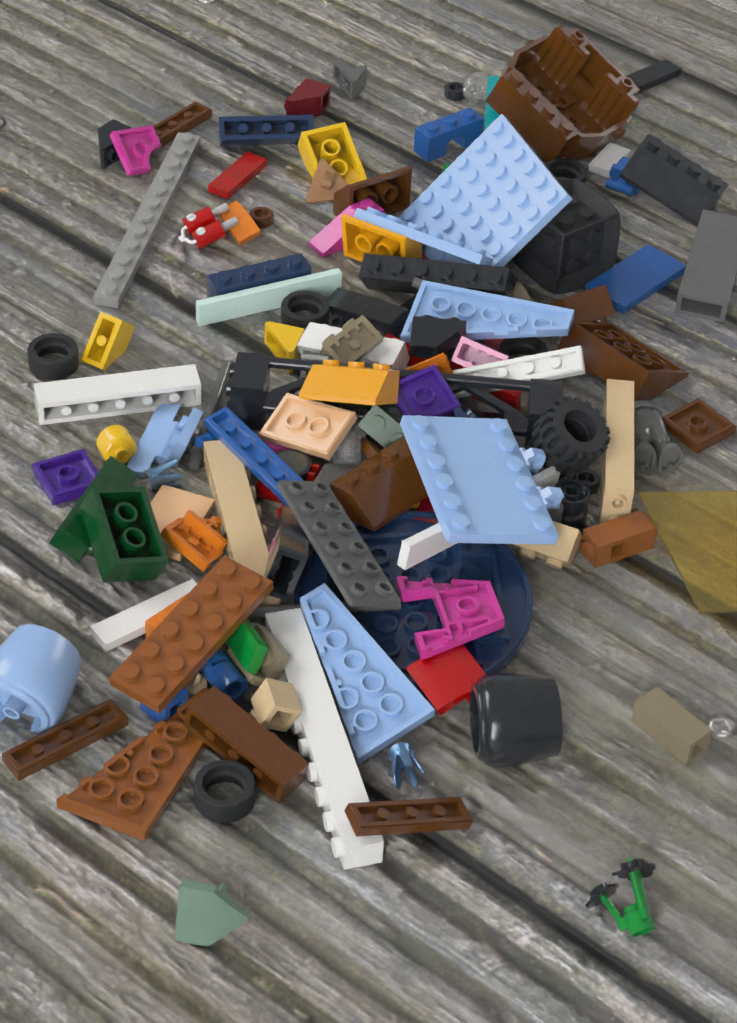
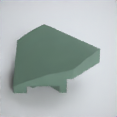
(206, 913)

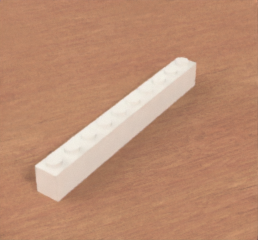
(324, 742)

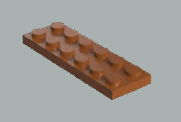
(191, 634)

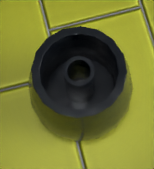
(515, 719)

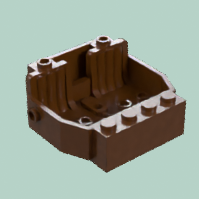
(564, 96)

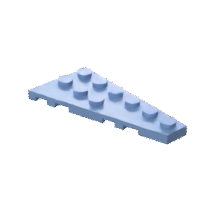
(367, 686)

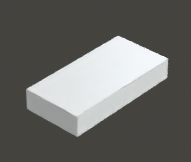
(606, 158)

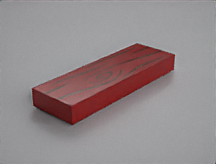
(237, 175)

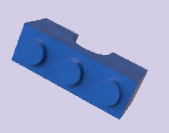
(433, 137)

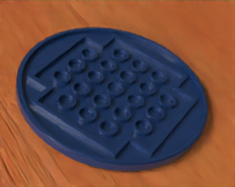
(467, 561)

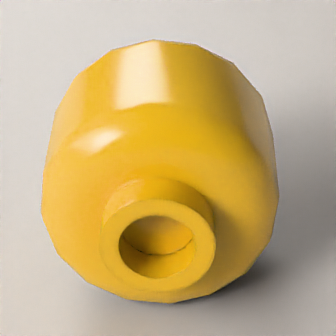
(116, 442)

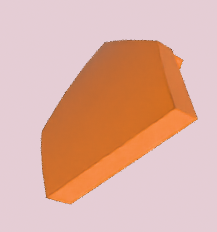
(196, 539)

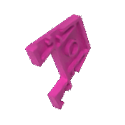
(464, 607)

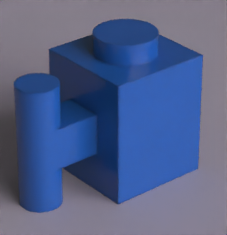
(617, 183)

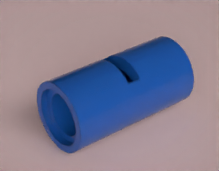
(224, 675)

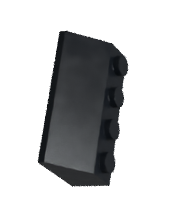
(673, 179)

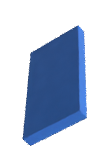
(638, 277)

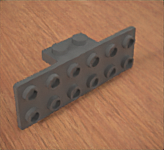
(338, 543)

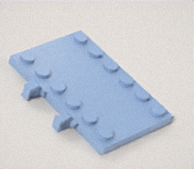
(481, 480)

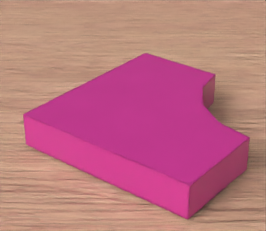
(135, 147)

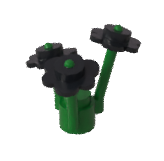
(637, 916)

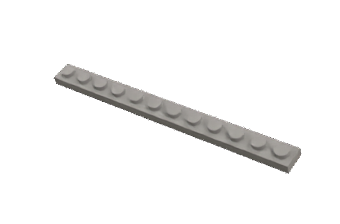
(146, 221)

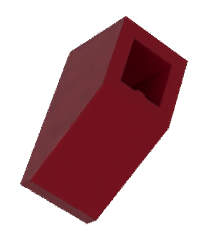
(308, 99)

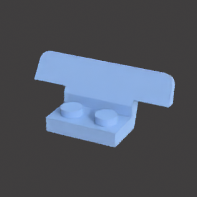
(164, 438)

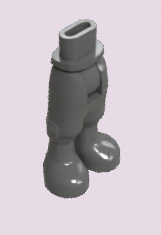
(652, 435)

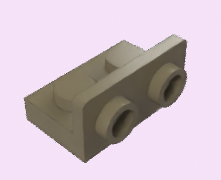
(353, 342)
(273, 662)

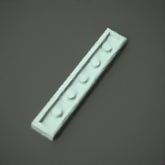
(264, 297)

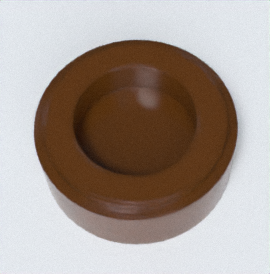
(262, 216)

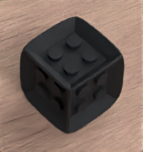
(575, 243)

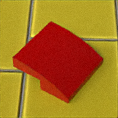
(446, 677)

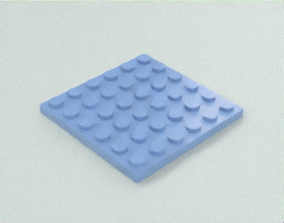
(490, 197)

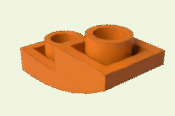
(246, 229)

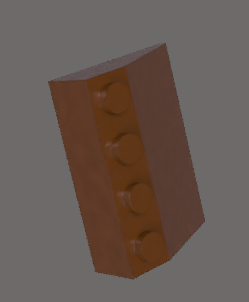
(619, 356)

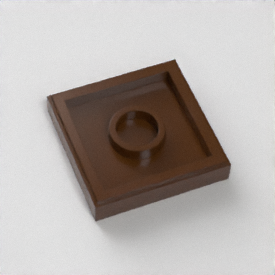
(698, 425)

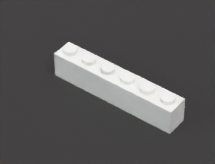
(116, 394)

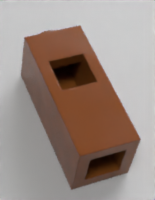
(618, 538)

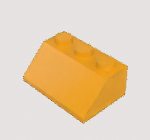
(363, 237)
(351, 383)

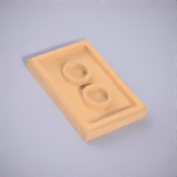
(308, 426)
(174, 503)

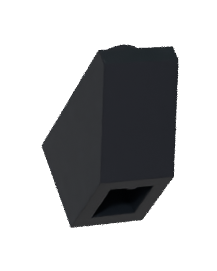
(107, 151)
(435, 335)

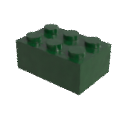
(124, 534)

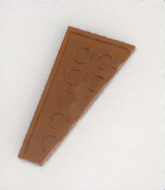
(139, 779)

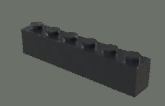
(398, 273)

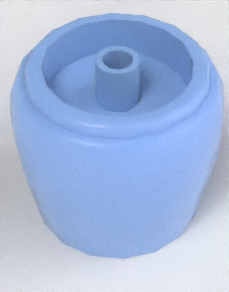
(37, 675)

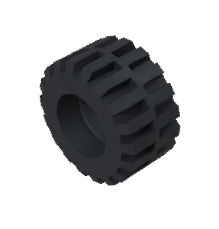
(582, 423)

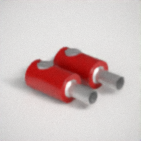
(205, 227)

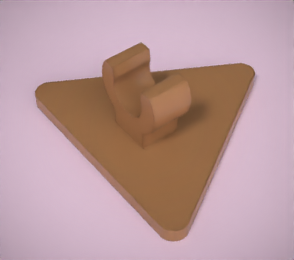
(324, 184)

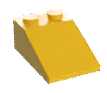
(335, 147)

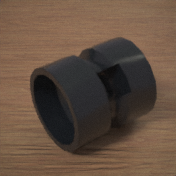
(575, 502)

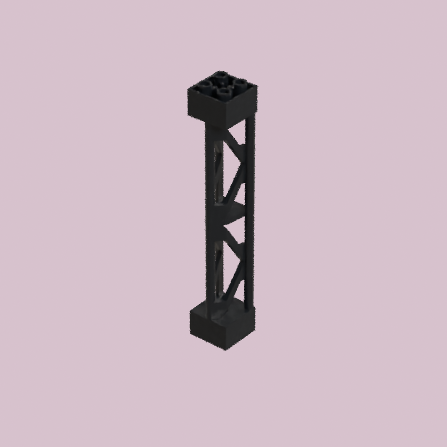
(252, 396)

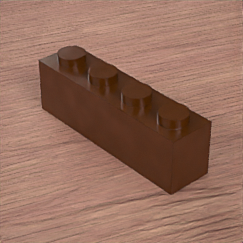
(243, 739)

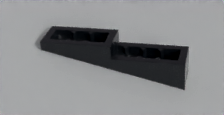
(381, 314)

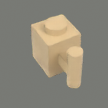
(275, 705)

